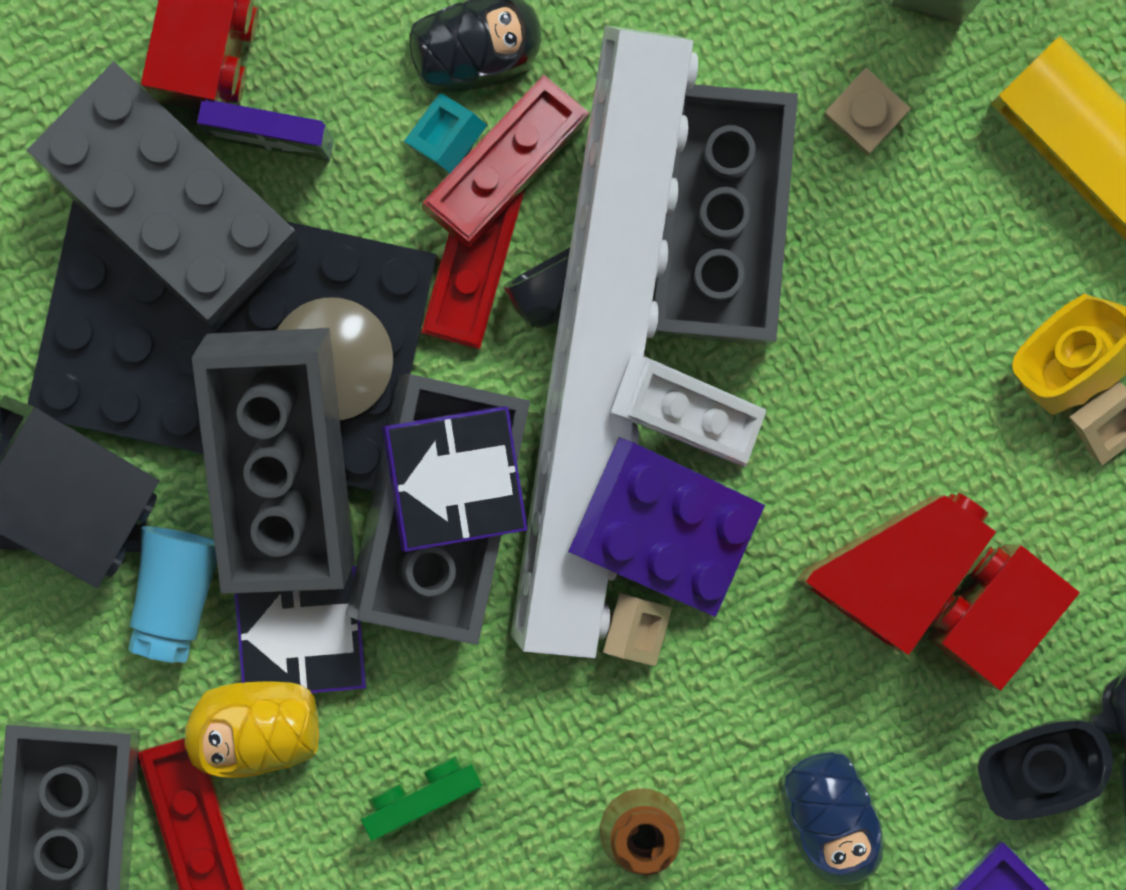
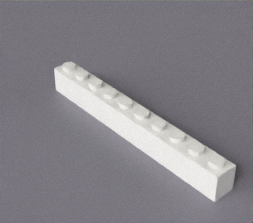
(602, 321)

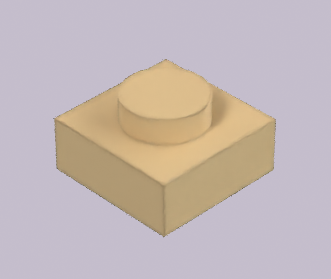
(866, 111)
(1103, 423)
(637, 629)

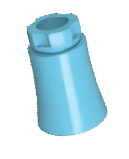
(170, 592)

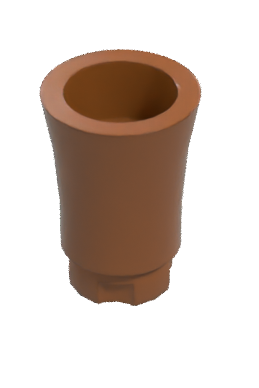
(623, 820)

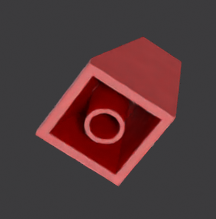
(904, 568)

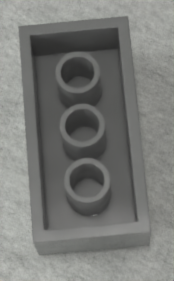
(163, 196)
(728, 217)
(274, 460)
(436, 587)
(67, 806)

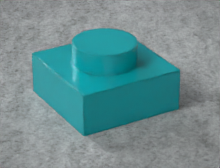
(445, 133)

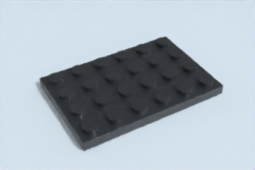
(125, 344)

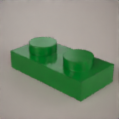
(444, 784)

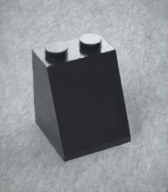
(67, 493)

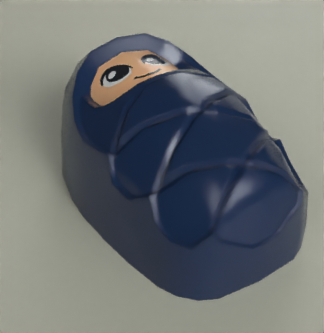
(833, 818)

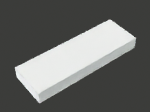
(688, 410)

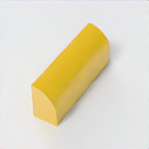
(1074, 126)

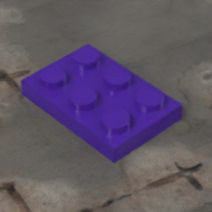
(666, 527)

